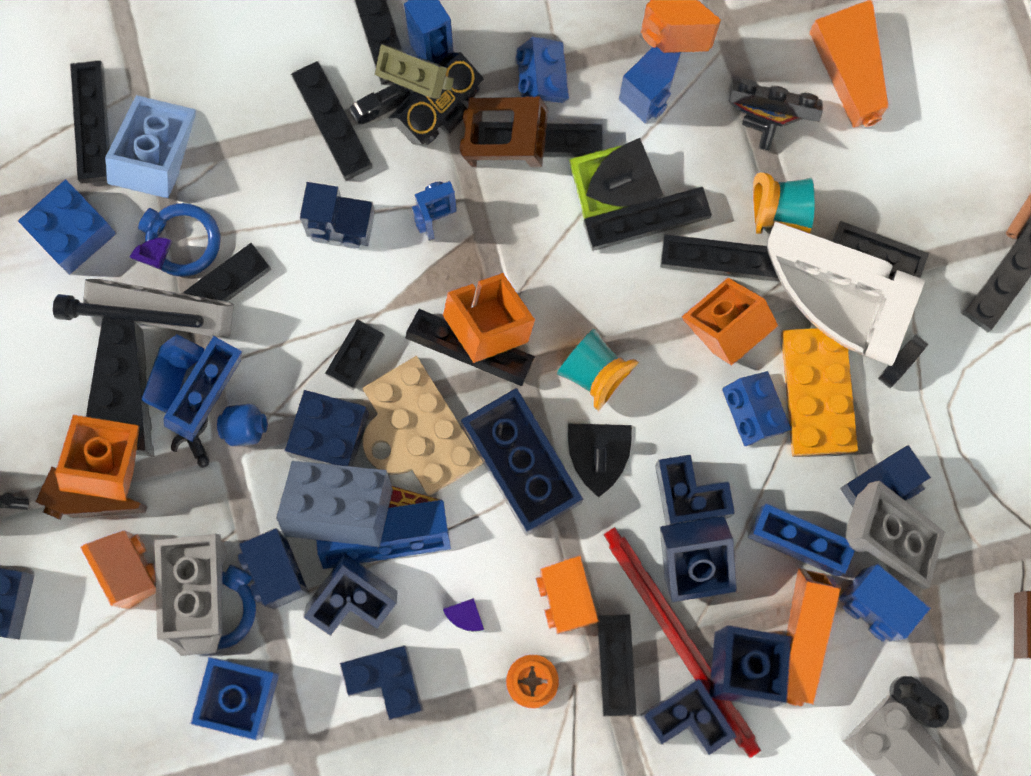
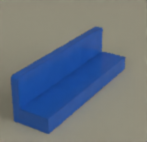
(406, 532)

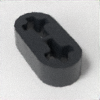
(903, 361)
(924, 696)

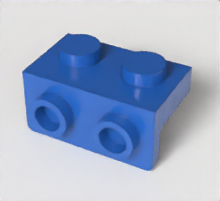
(542, 70)
(433, 203)
(756, 408)

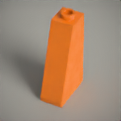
(853, 61)
(809, 628)

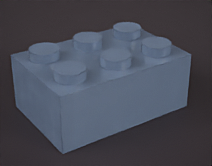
(335, 503)

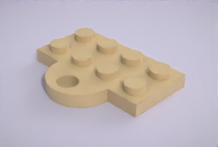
(417, 429)

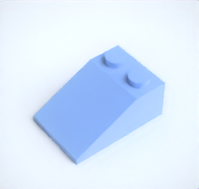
(150, 147)

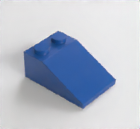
(648, 84)

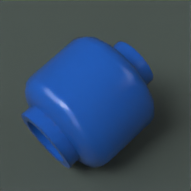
(241, 425)

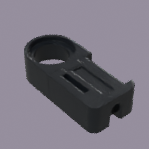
(378, 103)

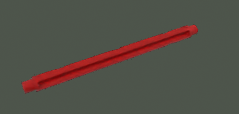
(677, 635)

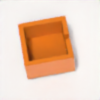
(494, 323)

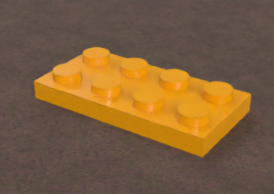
(818, 394)

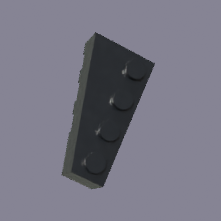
(121, 380)

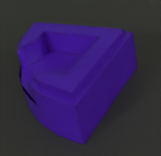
(152, 252)
(465, 616)

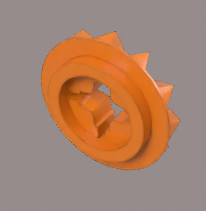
(544, 669)

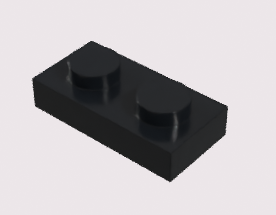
(355, 354)

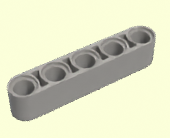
(216, 313)

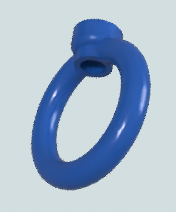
(154, 223)
(238, 581)

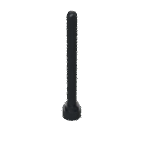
(67, 307)

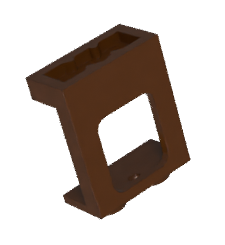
(527, 132)

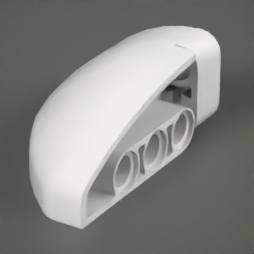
(845, 291)

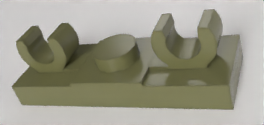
(412, 72)

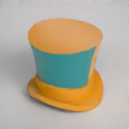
(783, 202)
(596, 368)

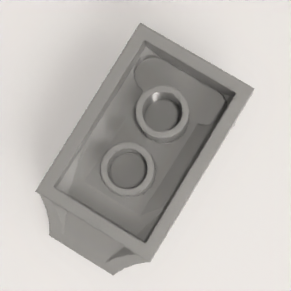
(895, 533)
(189, 592)
(896, 745)

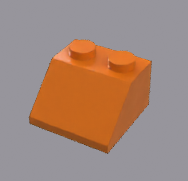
(679, 26)
(731, 320)
(98, 458)
(121, 568)
(567, 596)

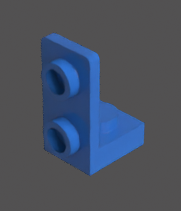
(169, 370)

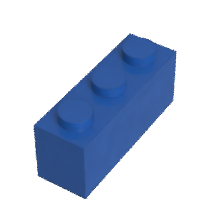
(429, 29)
(202, 388)
(801, 540)

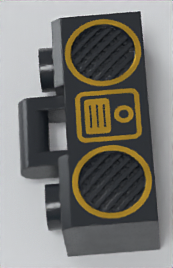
(422, 116)

